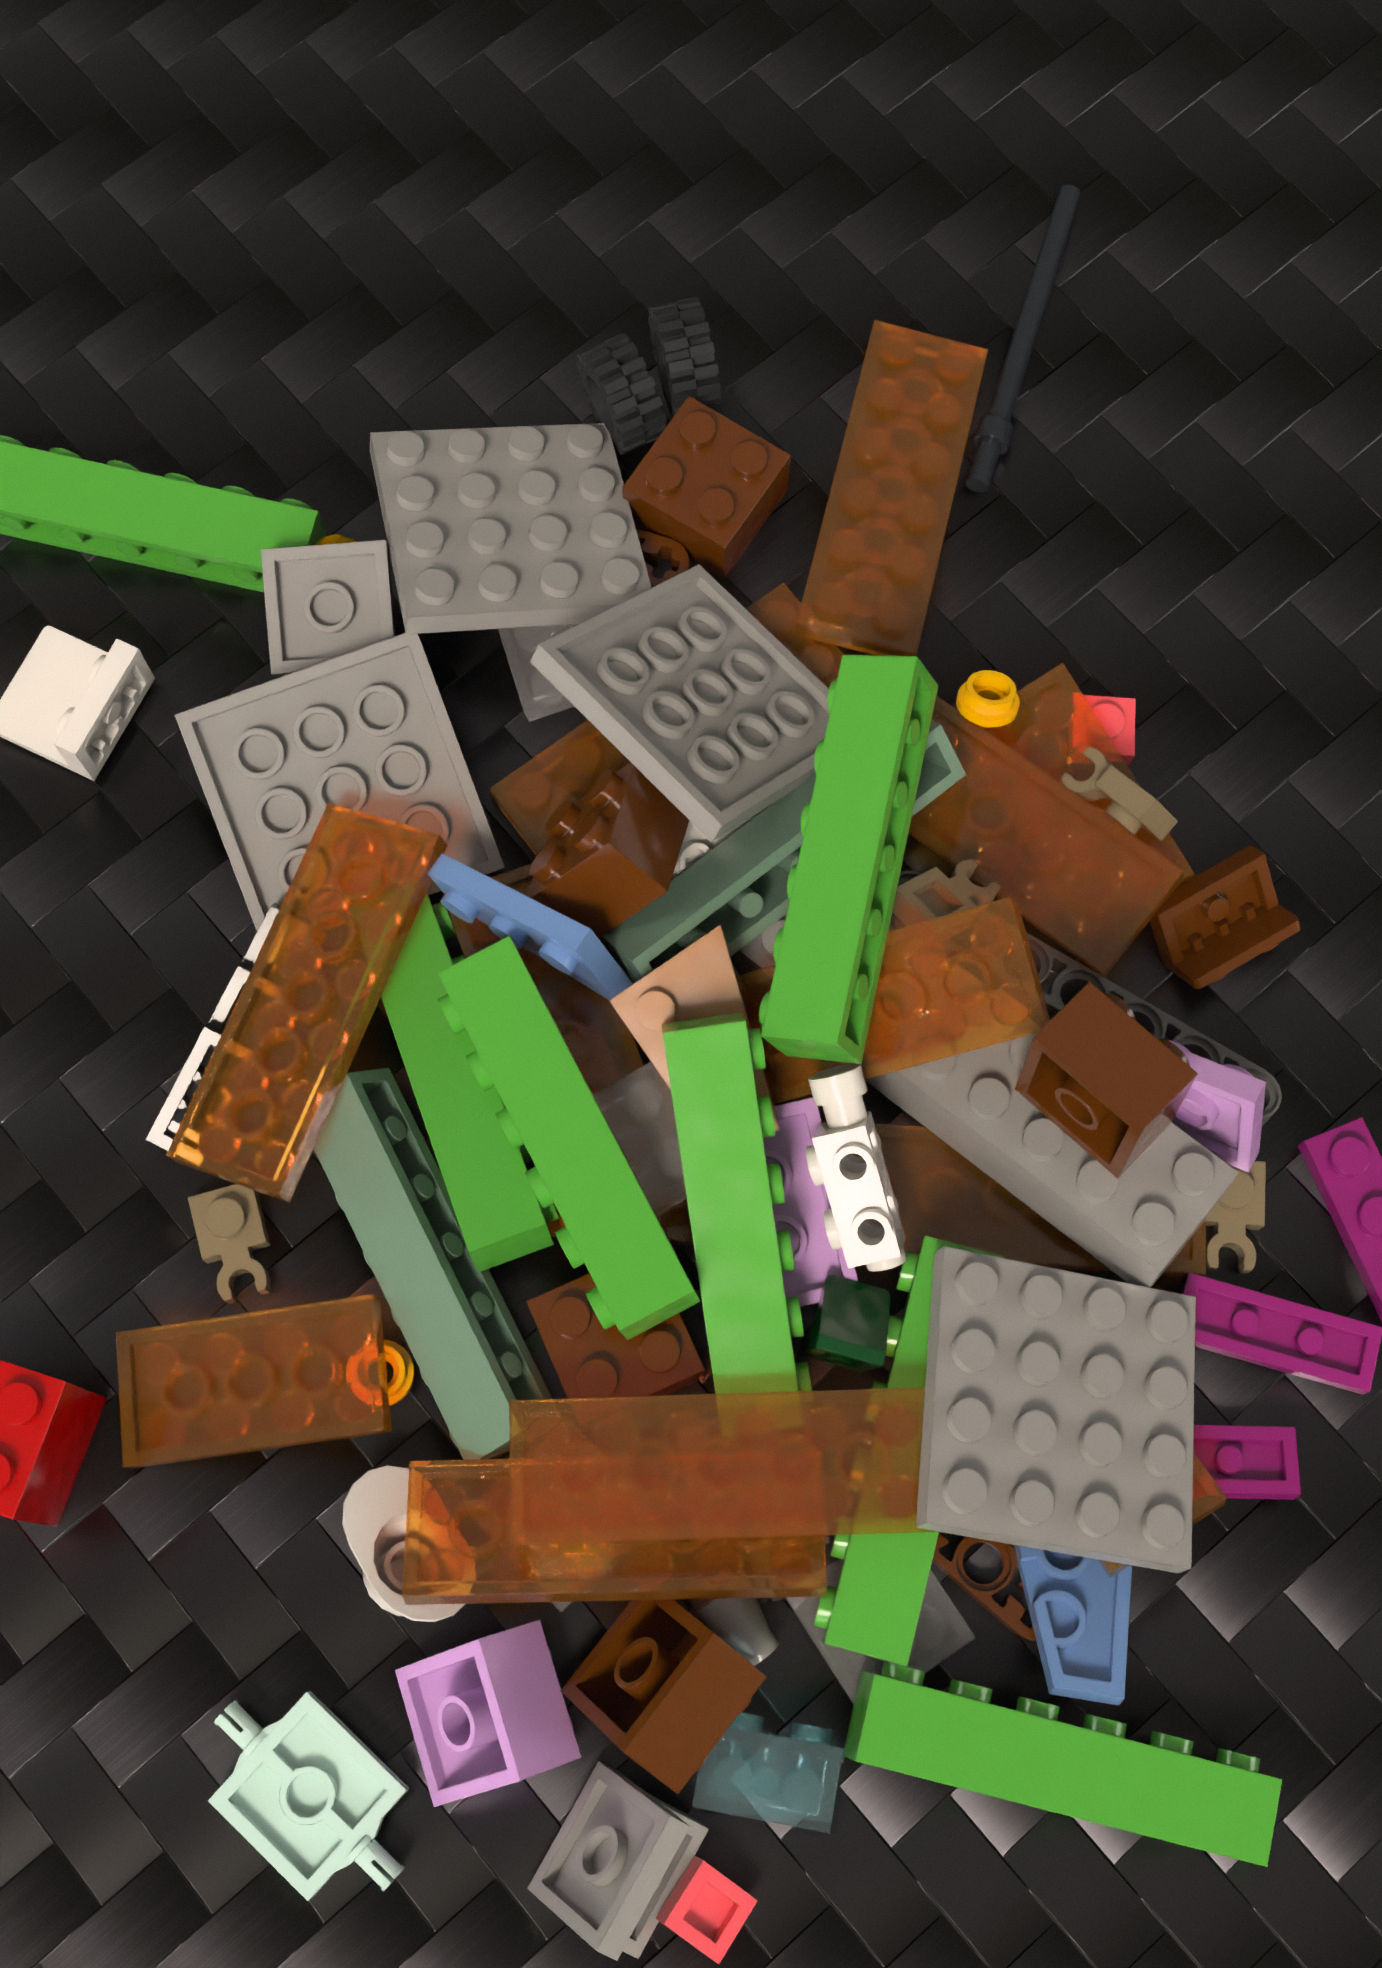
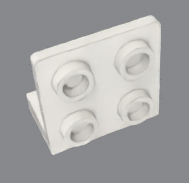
(73, 700)

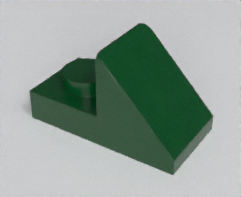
(849, 1325)

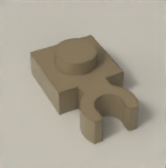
(937, 895)
(1238, 1210)
(228, 1229)

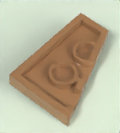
(685, 987)

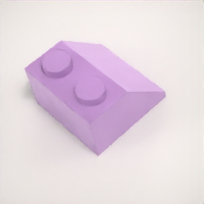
(487, 1713)

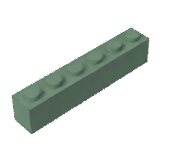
(747, 875)
(418, 1254)

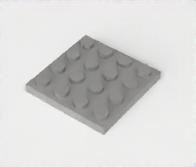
(506, 526)
(694, 698)
(339, 733)
(1058, 1412)

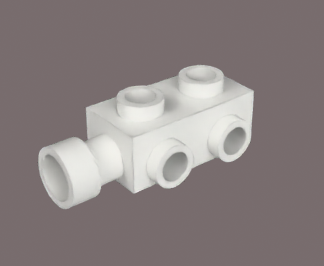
(859, 1189)

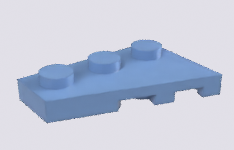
(530, 925)
(1078, 1623)

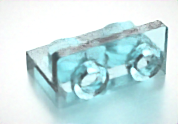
(772, 1774)

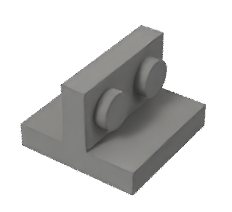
(326, 602)
(616, 1863)

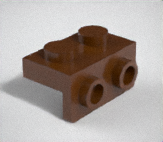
(1221, 919)

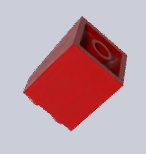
(42, 1442)

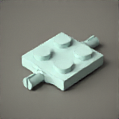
(308, 1795)

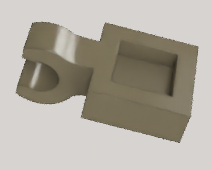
(1129, 803)

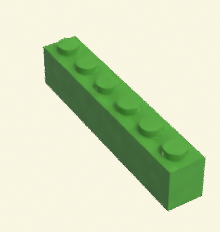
(145, 516)
(849, 859)
(568, 1140)
(475, 1158)
(731, 1204)
(887, 1574)
(1062, 1766)

